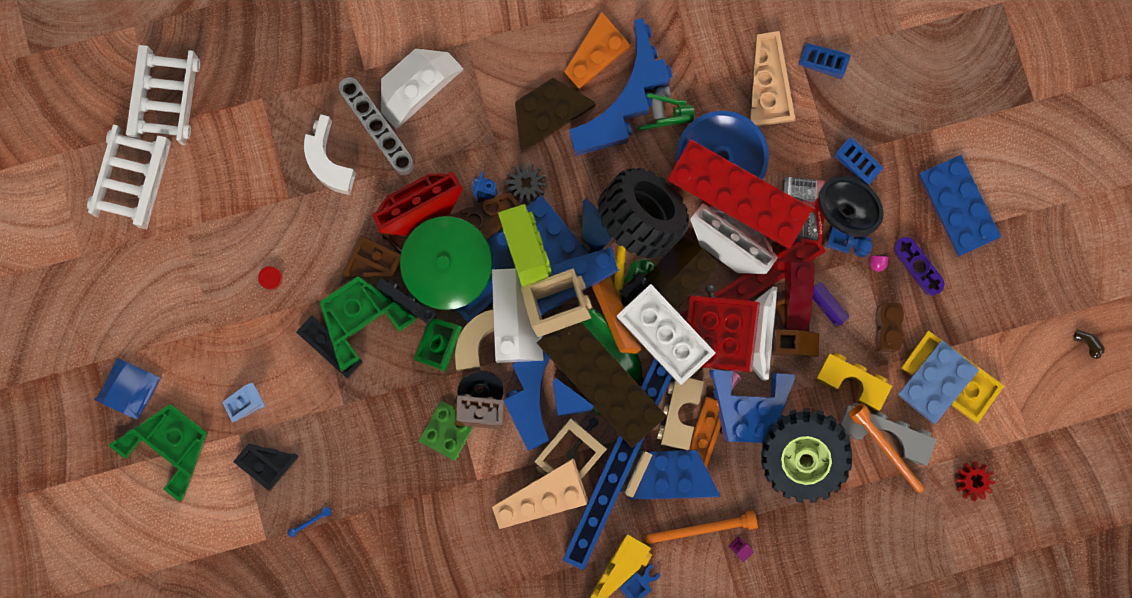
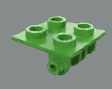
(443, 434)

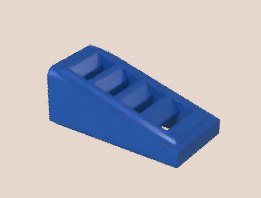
(826, 52)
(858, 149)

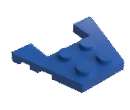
(749, 416)

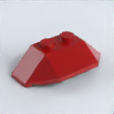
(417, 202)

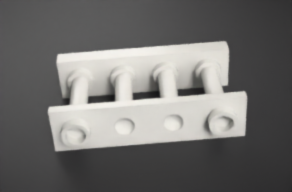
(141, 104)
(146, 192)

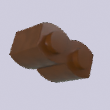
(888, 320)

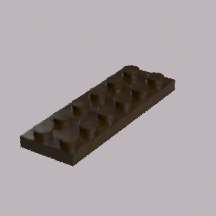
(603, 382)

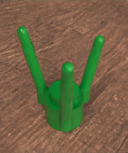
(681, 114)

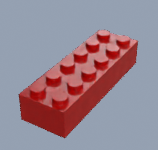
(740, 194)

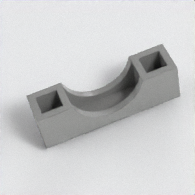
(914, 445)

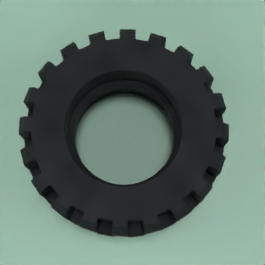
(643, 213)

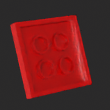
(727, 328)

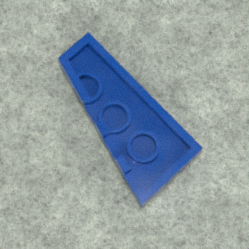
(592, 267)

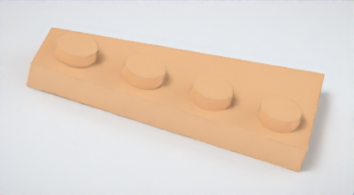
(770, 90)
(548, 495)

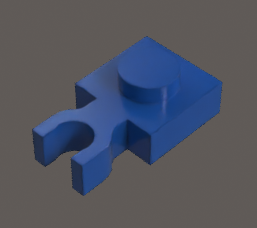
(637, 585)

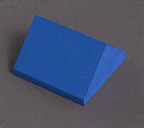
(568, 401)

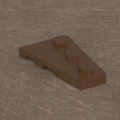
(486, 215)

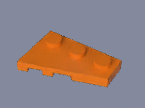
(596, 52)

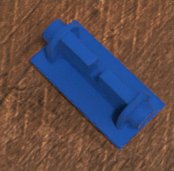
(484, 188)

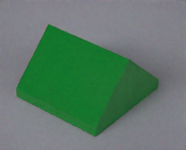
(438, 344)

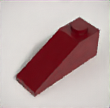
(798, 295)

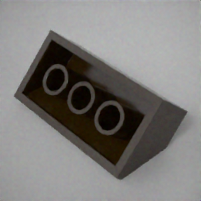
(679, 273)

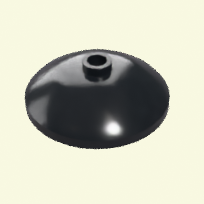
(850, 206)

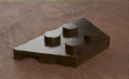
(547, 111)

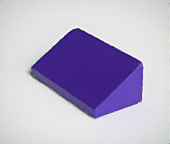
(829, 305)

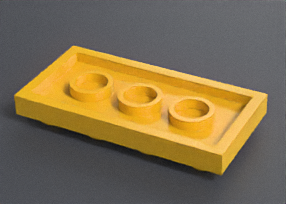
(978, 393)

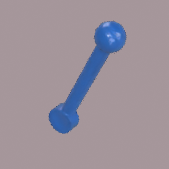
(293, 531)

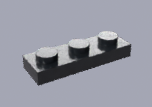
(318, 337)

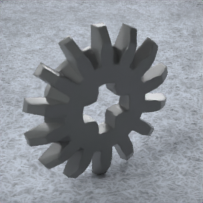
(526, 192)

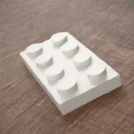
(665, 334)

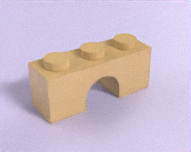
(675, 433)

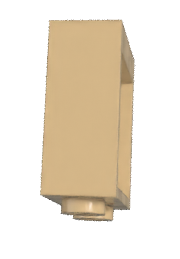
(550, 286)
(580, 432)

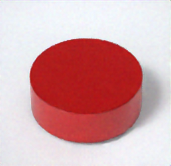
(270, 278)

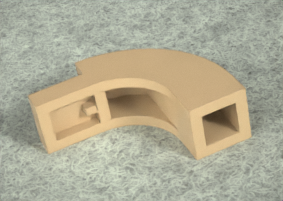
(470, 340)

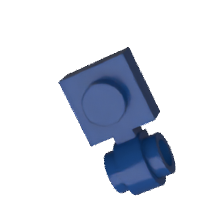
(843, 243)

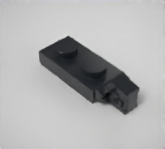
(407, 302)

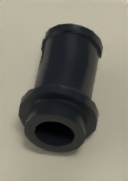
(633, 286)

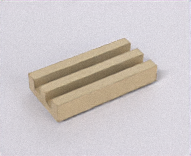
(636, 473)

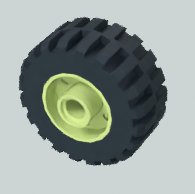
(801, 475)

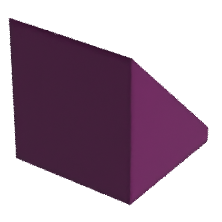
(741, 549)

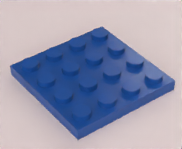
(556, 238)

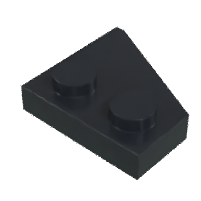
(265, 464)

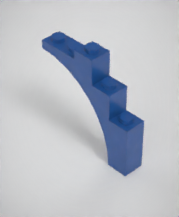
(610, 127)
(525, 405)

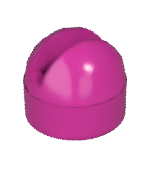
(878, 263)

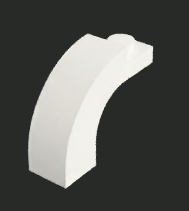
(331, 175)

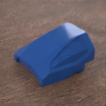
(128, 389)

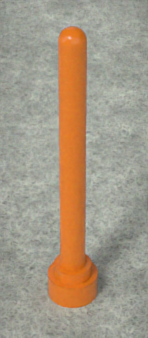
(860, 415)
(746, 520)

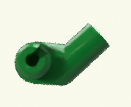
(643, 266)

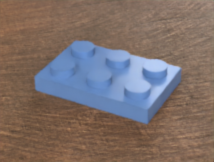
(938, 382)

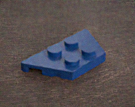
(676, 477)

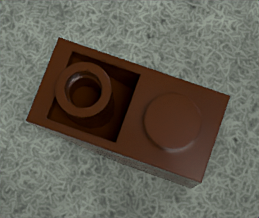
(795, 343)

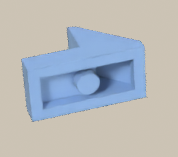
(243, 402)

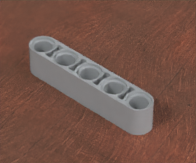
(371, 116)

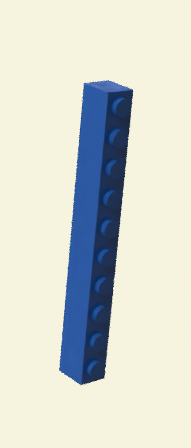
(611, 480)

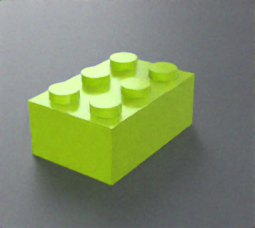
(525, 245)

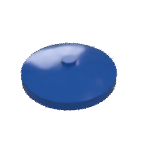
(730, 137)

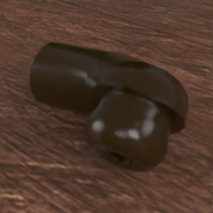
(1092, 341)

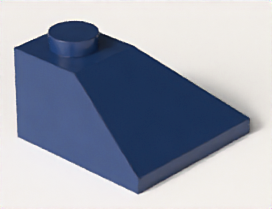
(593, 233)

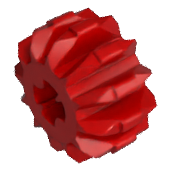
(982, 479)

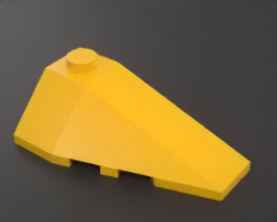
(623, 564)

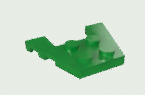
(353, 309)
(172, 437)

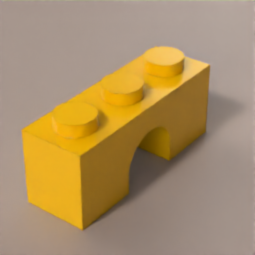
(872, 389)

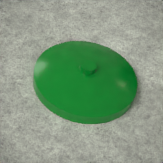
(446, 263)

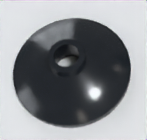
(491, 385)

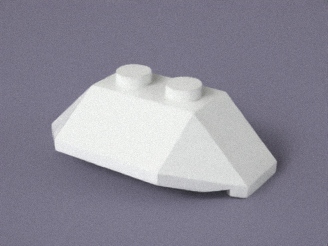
(415, 83)
(732, 241)
(764, 334)

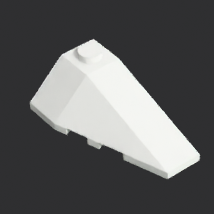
(512, 327)

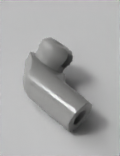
(657, 106)

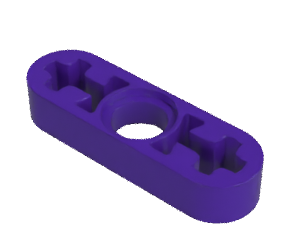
(928, 266)

